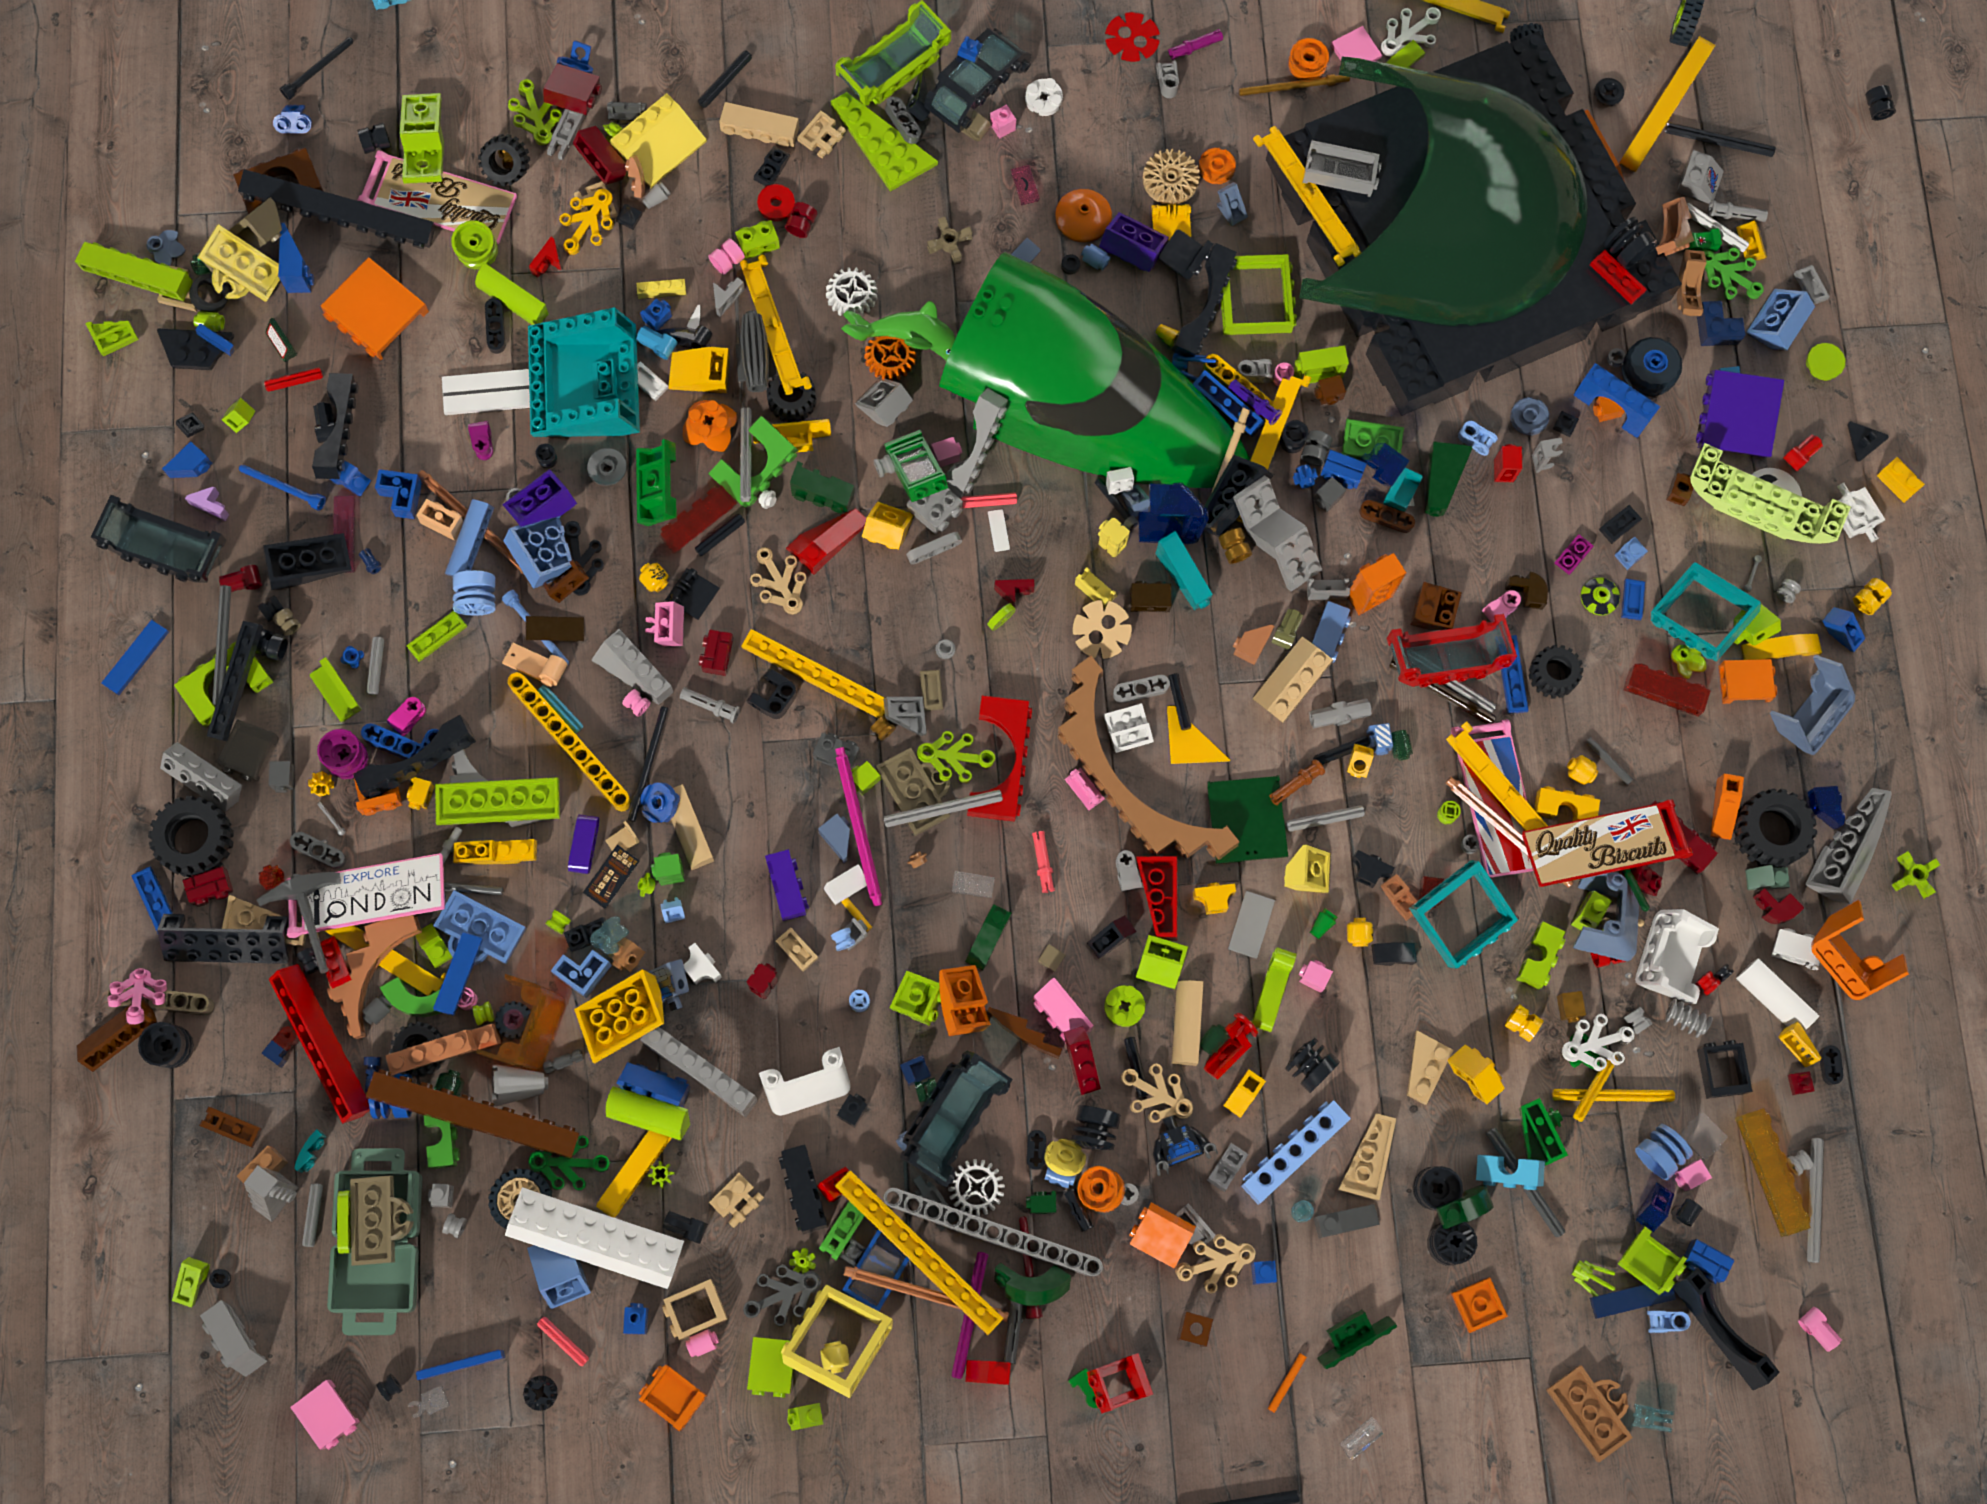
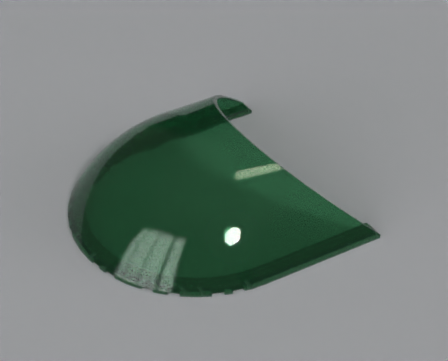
(1488, 218)

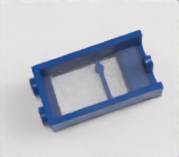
(879, 1258)

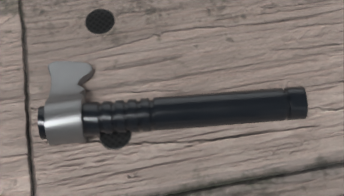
(1130, 521)

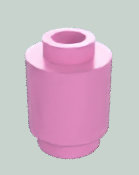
(702, 1343)

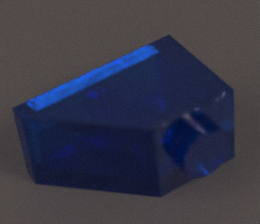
(1655, 1207)

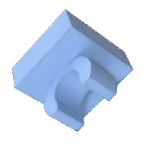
(672, 910)

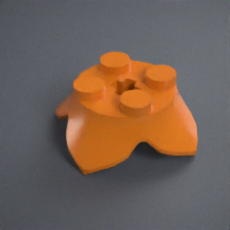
(714, 436)

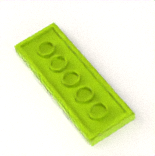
(497, 801)

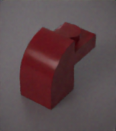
(1776, 911)

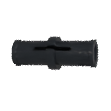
(1078, 1210)

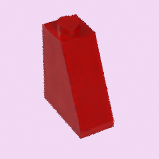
(987, 1372)

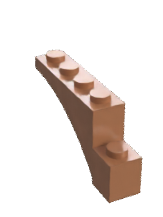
(1676, 227)
(443, 1049)

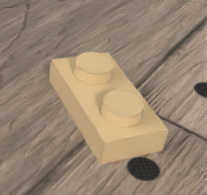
(796, 949)

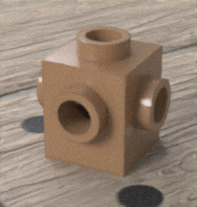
(627, 955)

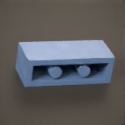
(1330, 628)

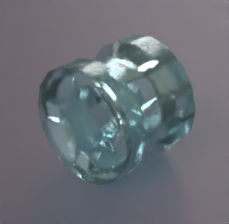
(1299, 1213)

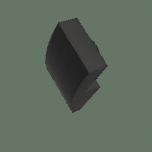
(772, 166)
(580, 936)
(1394, 952)

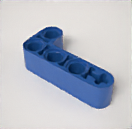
(400, 743)

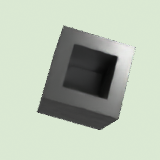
(1329, 494)
(281, 776)

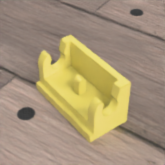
(1094, 588)

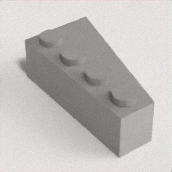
(269, 1191)

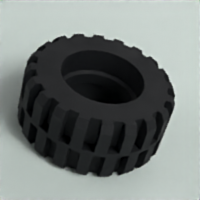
(1792, 811)
(173, 818)

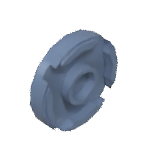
(1529, 416)

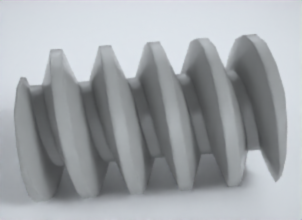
(1688, 1018)

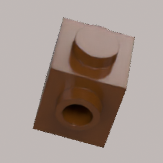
(1330, 390)

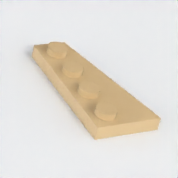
(245, 915)
(1369, 1164)

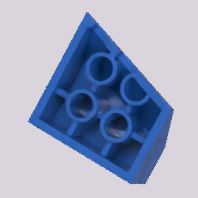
(654, 1084)

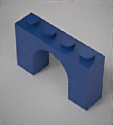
(1604, 384)

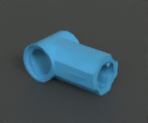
(661, 344)

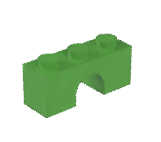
(445, 1152)

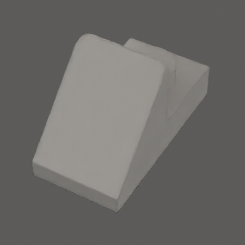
(726, 298)

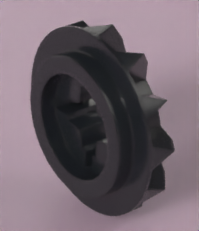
(1609, 84)
(550, 1390)

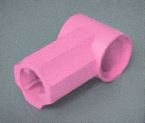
(1816, 1324)

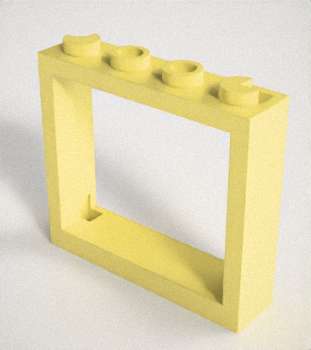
(816, 1372)

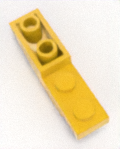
(495, 852)

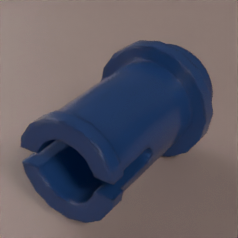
(372, 565)

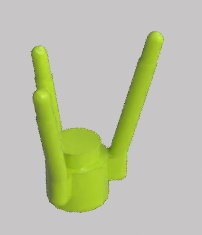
(1583, 1272)

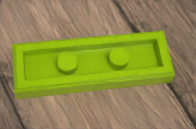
(436, 636)

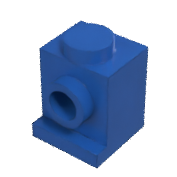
(653, 319)

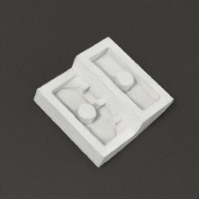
(1128, 728)

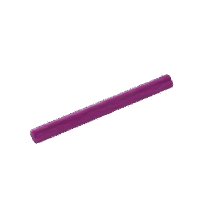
(967, 1324)

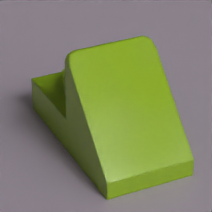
(433, 945)

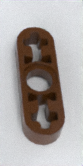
(1394, 512)

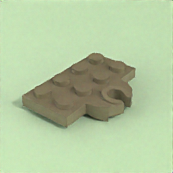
(913, 787)
(376, 1220)

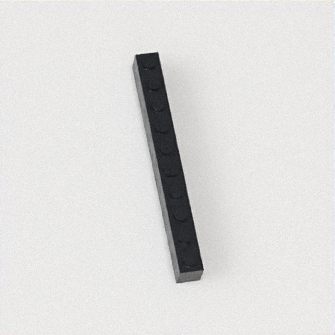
(337, 209)

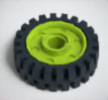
(1685, 21)

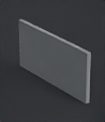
(1251, 924)

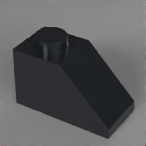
(1111, 936)

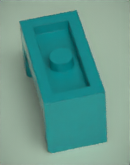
(1403, 490)

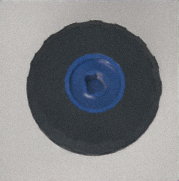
(1652, 366)

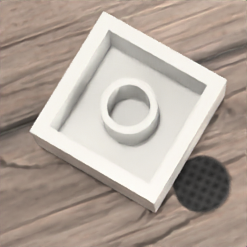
(1120, 480)

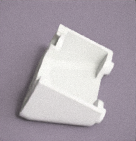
(1673, 954)
(809, 1089)

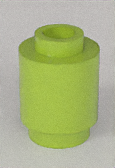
(211, 320)

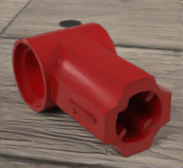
(1801, 455)

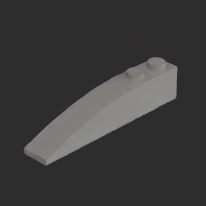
(1849, 854)

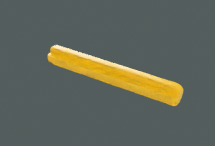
(1593, 1091)

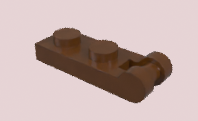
(231, 1127)

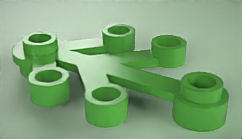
(1728, 272)

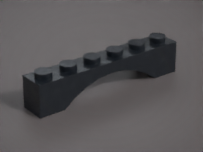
(1217, 266)
(329, 457)
(450, 739)
(1749, 1362)

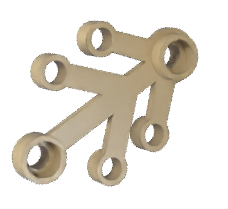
(780, 583)
(1159, 1094)
(1219, 1262)

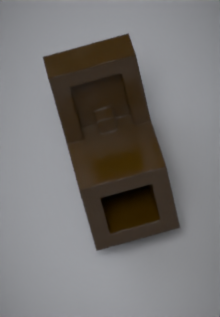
(1534, 589)

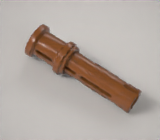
(1303, 777)

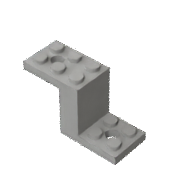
(1277, 533)

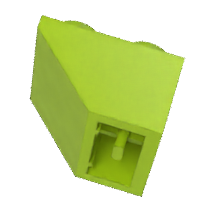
(1161, 962)

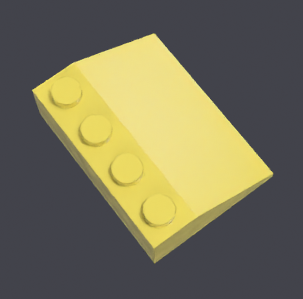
(659, 138)

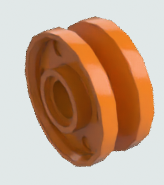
(1310, 49)
(1112, 1192)

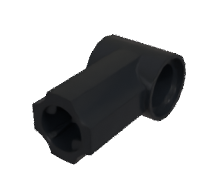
(324, 421)
(1686, 1213)
(687, 1227)

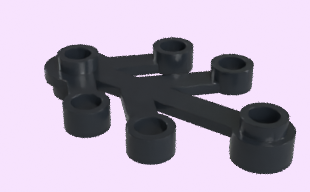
(582, 560)

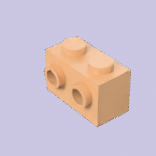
(440, 519)

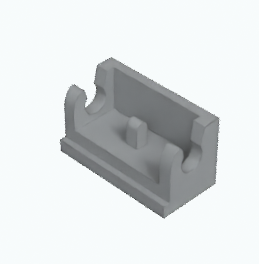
(1544, 452)
(1328, 589)
(1202, 1231)

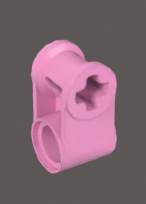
(1501, 605)

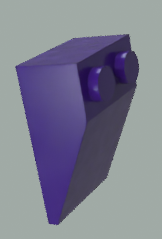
(540, 500)

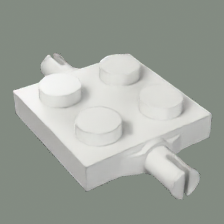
(1863, 513)

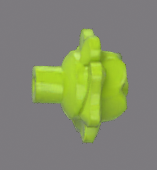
(612, 130)

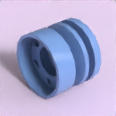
(1664, 1151)

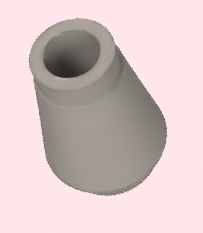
(656, 195)

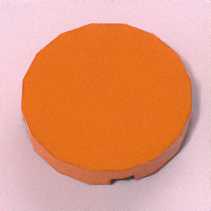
(1217, 166)

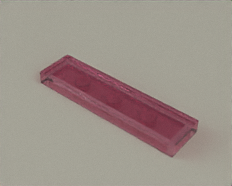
(345, 523)

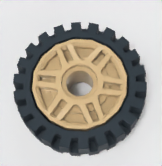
(507, 1189)

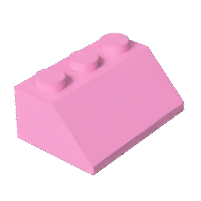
(1060, 1009)

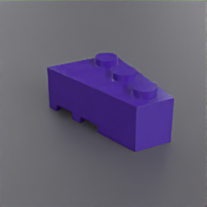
(786, 885)

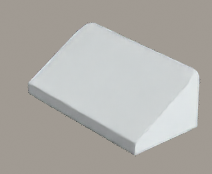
(845, 884)

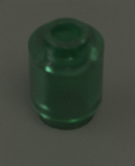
(1401, 745)
(1213, 1039)

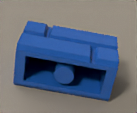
(1343, 469)
(1710, 1261)

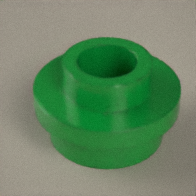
(1555, 1117)

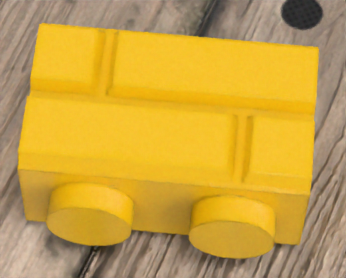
(1900, 480)

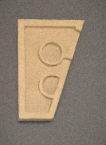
(1427, 1066)

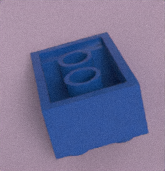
(292, 268)

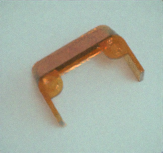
(538, 1032)

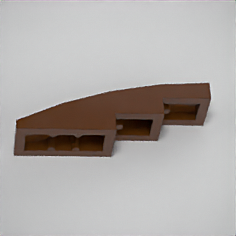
(1017, 1027)

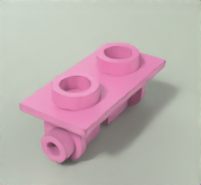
(1084, 788)

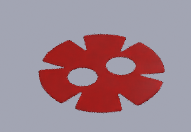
(1130, 51)

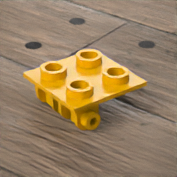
(1169, 218)

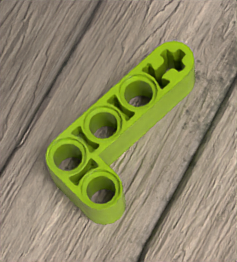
(1273, 989)

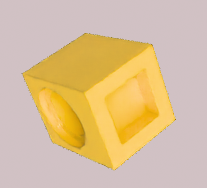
(1360, 753)

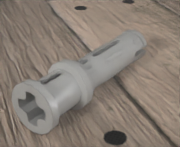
(1728, 210)
(718, 710)

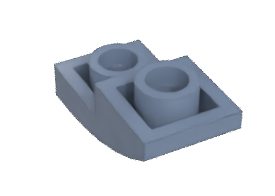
(1027, 251)

